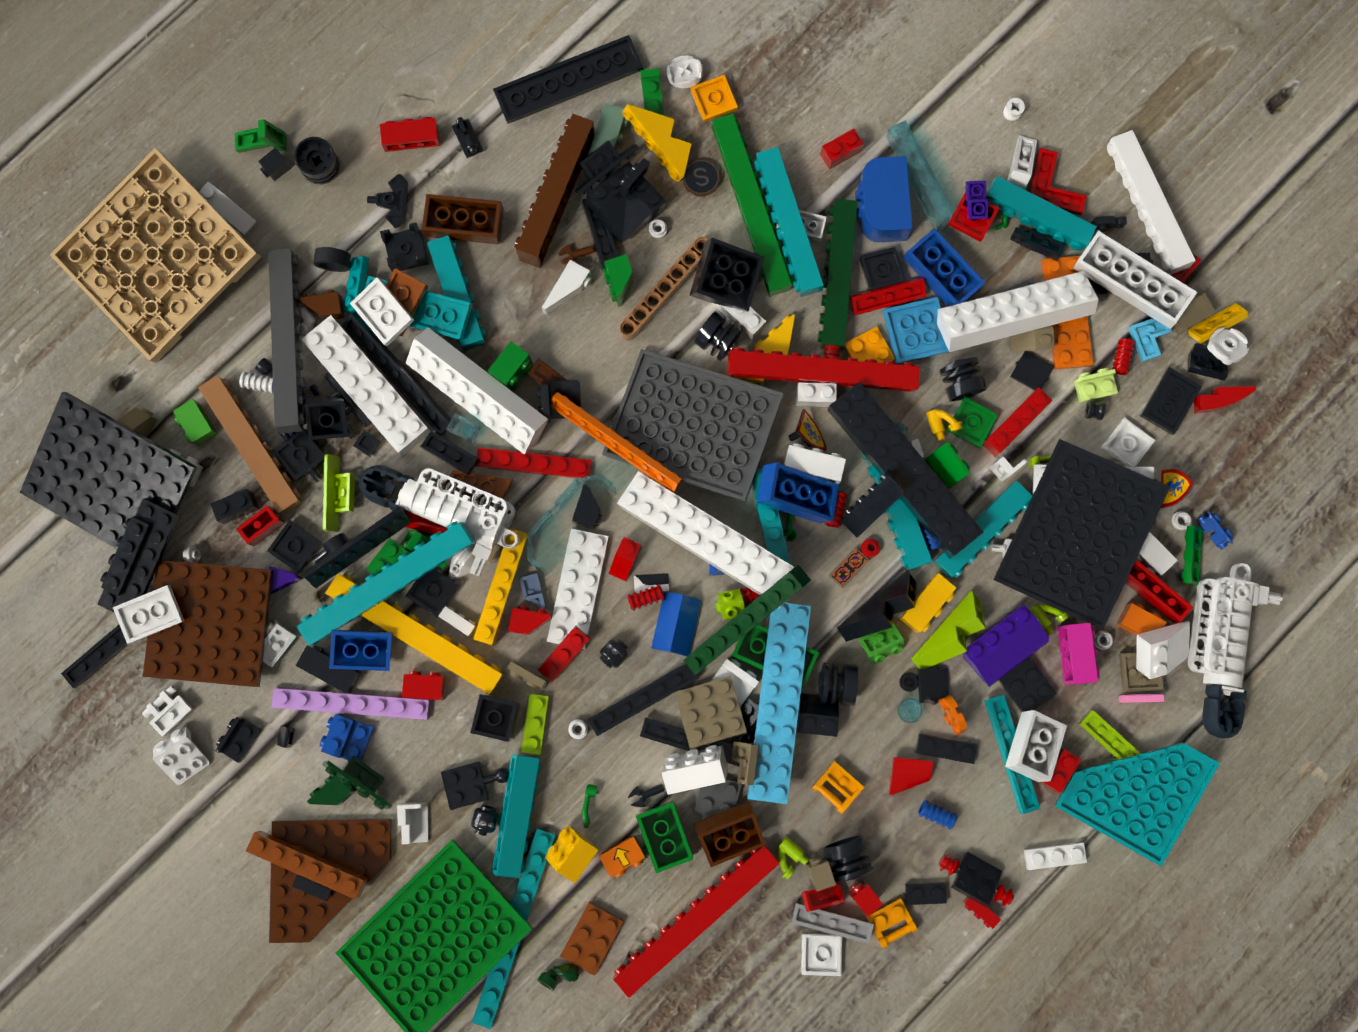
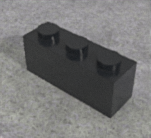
(317, 664)

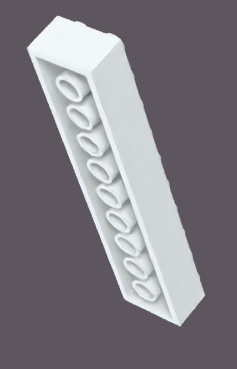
(702, 534)

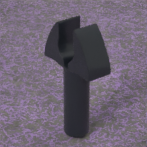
(645, 794)

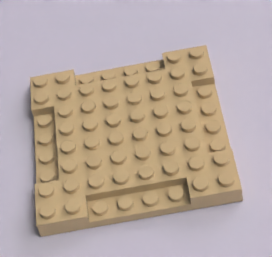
(154, 255)

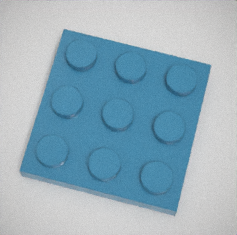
(914, 330)

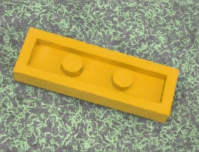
(1224, 318)

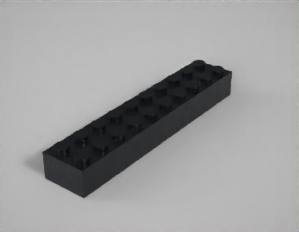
(890, 450)

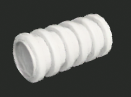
(256, 382)

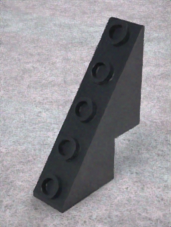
(879, 611)

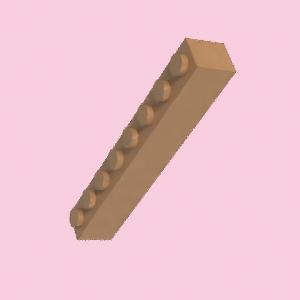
(250, 445)

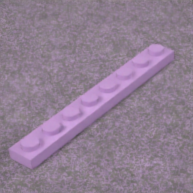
(350, 703)

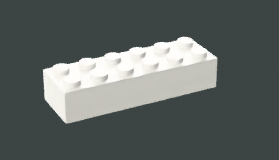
(1135, 280)

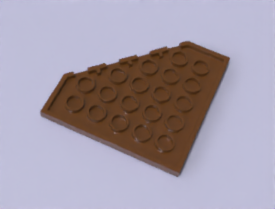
(354, 844)

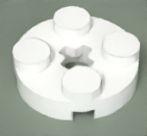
(1226, 354)

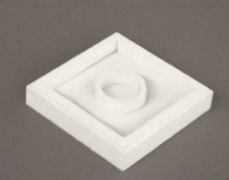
(1128, 443)
(821, 954)

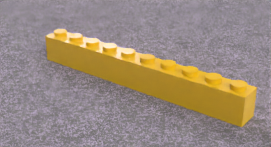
(425, 639)

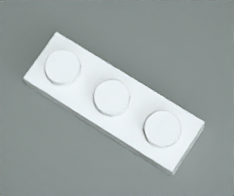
(1055, 856)

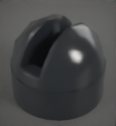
(264, 366)

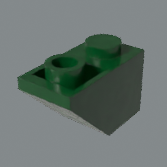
(332, 793)

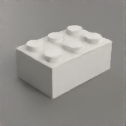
(815, 462)
(1036, 746)
(694, 769)

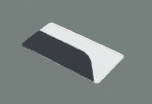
(642, 582)

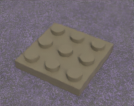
(710, 712)

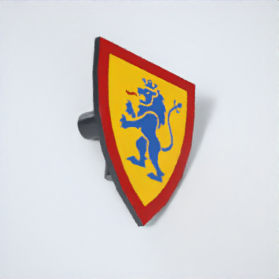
(808, 432)

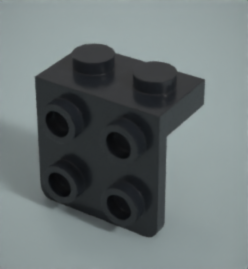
(548, 389)

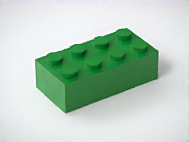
(752, 649)

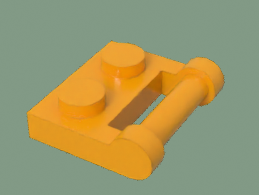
(842, 782)
(887, 917)

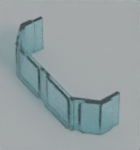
(559, 504)

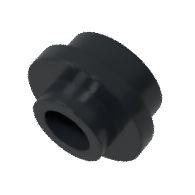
(913, 686)

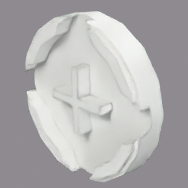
(684, 72)

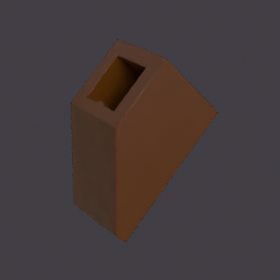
(325, 304)

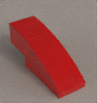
(1221, 398)

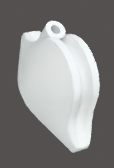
(461, 563)

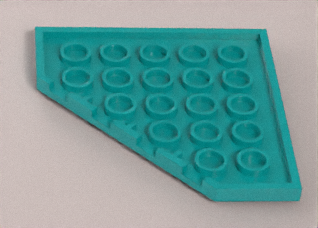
(1141, 797)

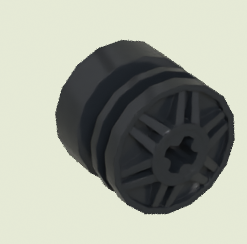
(312, 151)
(717, 335)
(962, 377)
(838, 683)
(848, 860)

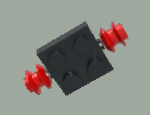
(976, 879)

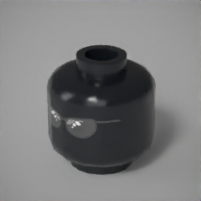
(613, 653)
(484, 820)

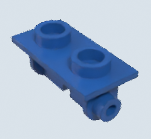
(1221, 535)

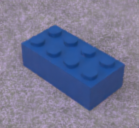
(943, 269)
(798, 493)

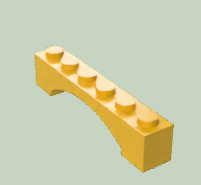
(500, 588)

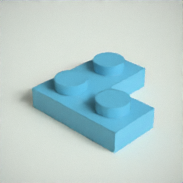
(1144, 337)

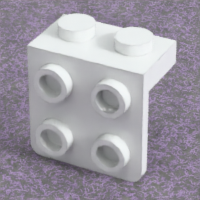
(742, 681)
(179, 756)

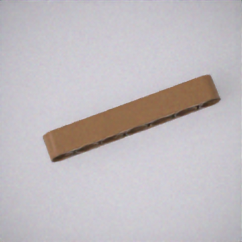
(657, 294)

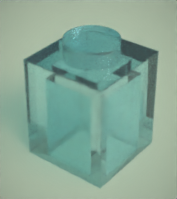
(463, 428)

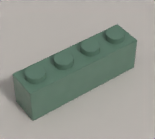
(609, 128)

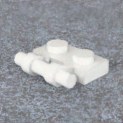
(171, 715)

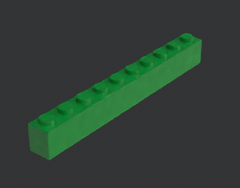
(751, 204)

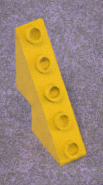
(657, 133)
(778, 340)

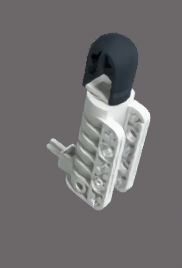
(444, 508)
(1225, 645)

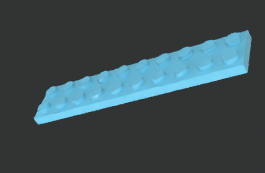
(780, 702)

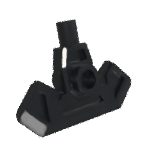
(394, 201)

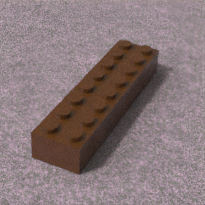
(555, 191)

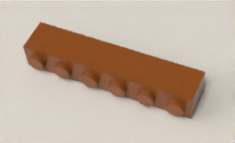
(307, 864)

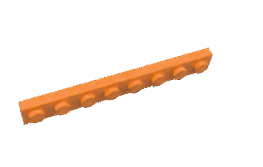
(615, 442)

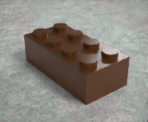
(462, 219)

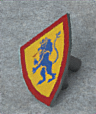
(1179, 484)

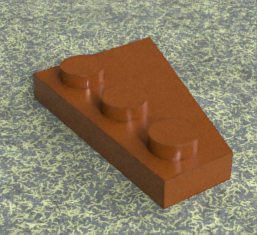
(489, 484)

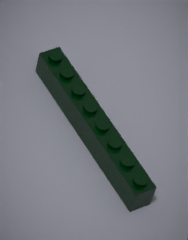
(838, 273)
(747, 619)

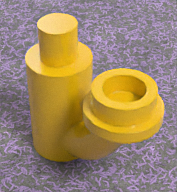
(935, 420)

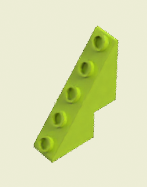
(950, 636)

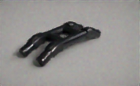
(351, 405)

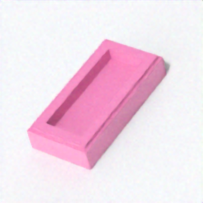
(1141, 698)

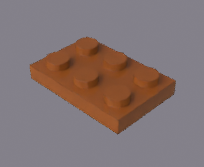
(407, 291)
(591, 938)

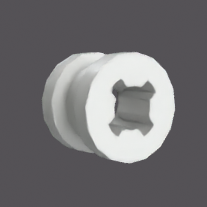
(1014, 113)

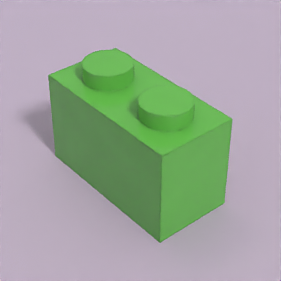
(194, 422)

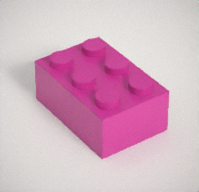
(1078, 654)

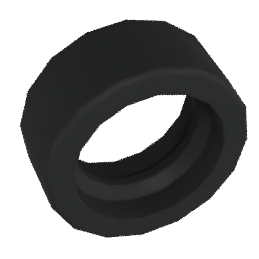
(332, 259)

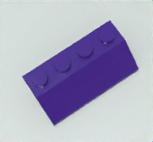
(1006, 645)

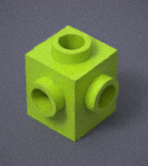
(729, 603)

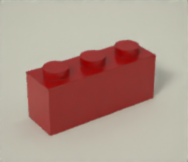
(409, 134)

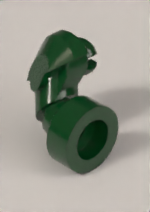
(566, 971)

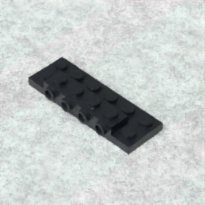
(137, 554)

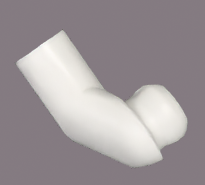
(309, 321)

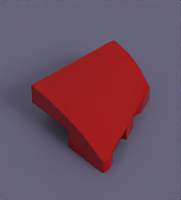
(908, 774)

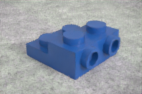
(346, 738)

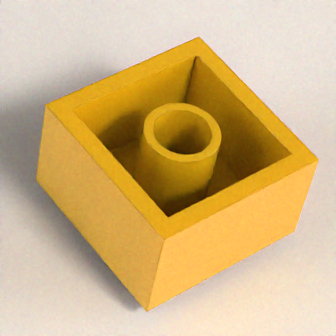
(571, 853)

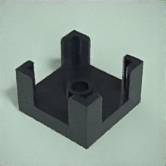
(405, 248)

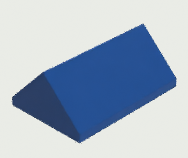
(676, 624)
(360, 650)

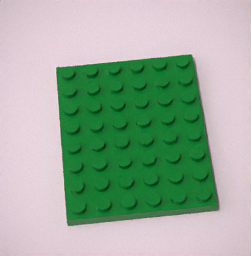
(434, 940)

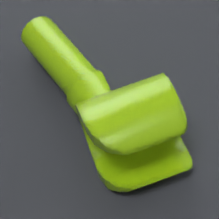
(1037, 459)

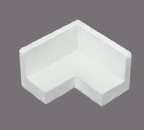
(413, 822)

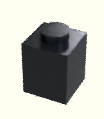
(274, 164)

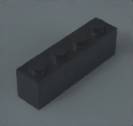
(875, 503)

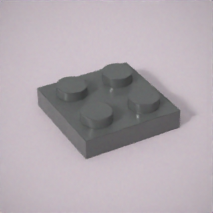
(717, 798)

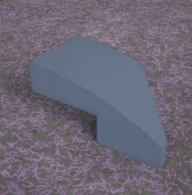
(532, 589)

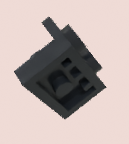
(237, 739)

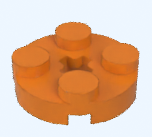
(952, 715)

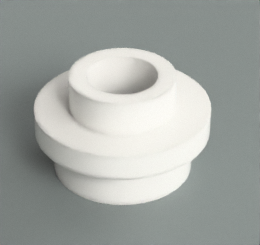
(657, 223)
(1186, 520)
(191, 555)
(1108, 640)
(571, 729)

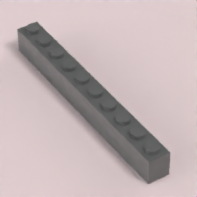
(285, 341)

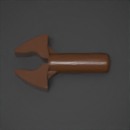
(574, 253)

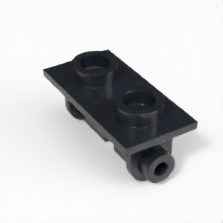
(467, 137)

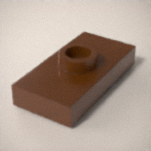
(542, 372)

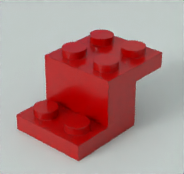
(973, 227)

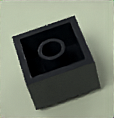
(495, 718)

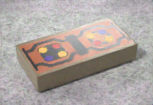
(848, 567)

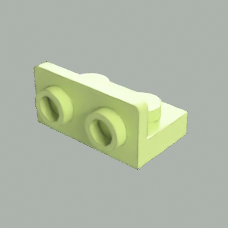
(1096, 385)

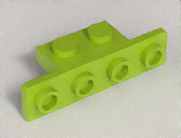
(337, 493)

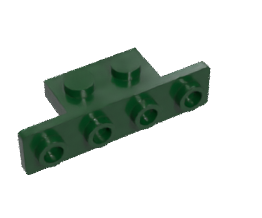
(361, 777)

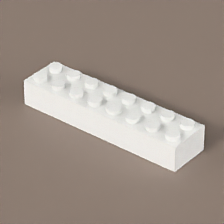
(1017, 311)
(366, 386)
(476, 390)

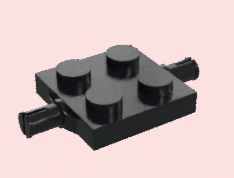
(300, 455)

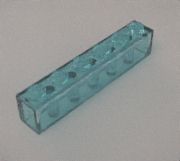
(921, 175)

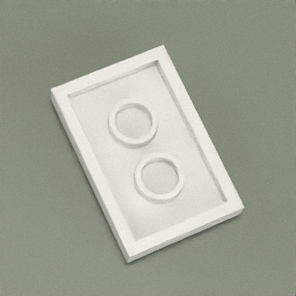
(382, 311)
(148, 614)

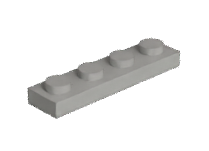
(833, 923)

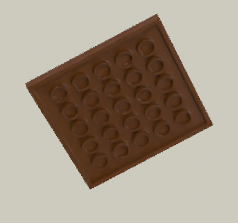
(222, 624)

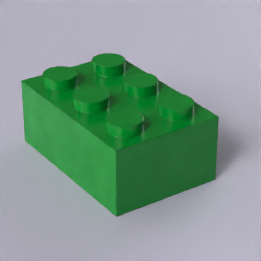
(664, 837)

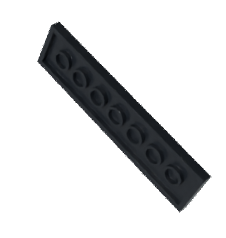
(568, 79)

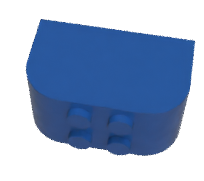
(884, 200)

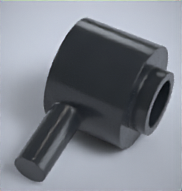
(330, 546)

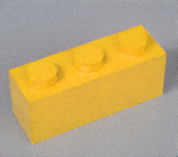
(929, 603)

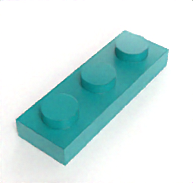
(356, 281)

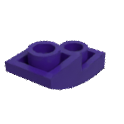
(976, 200)

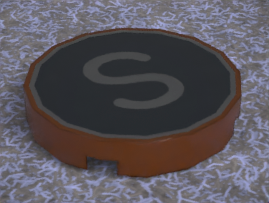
(701, 178)

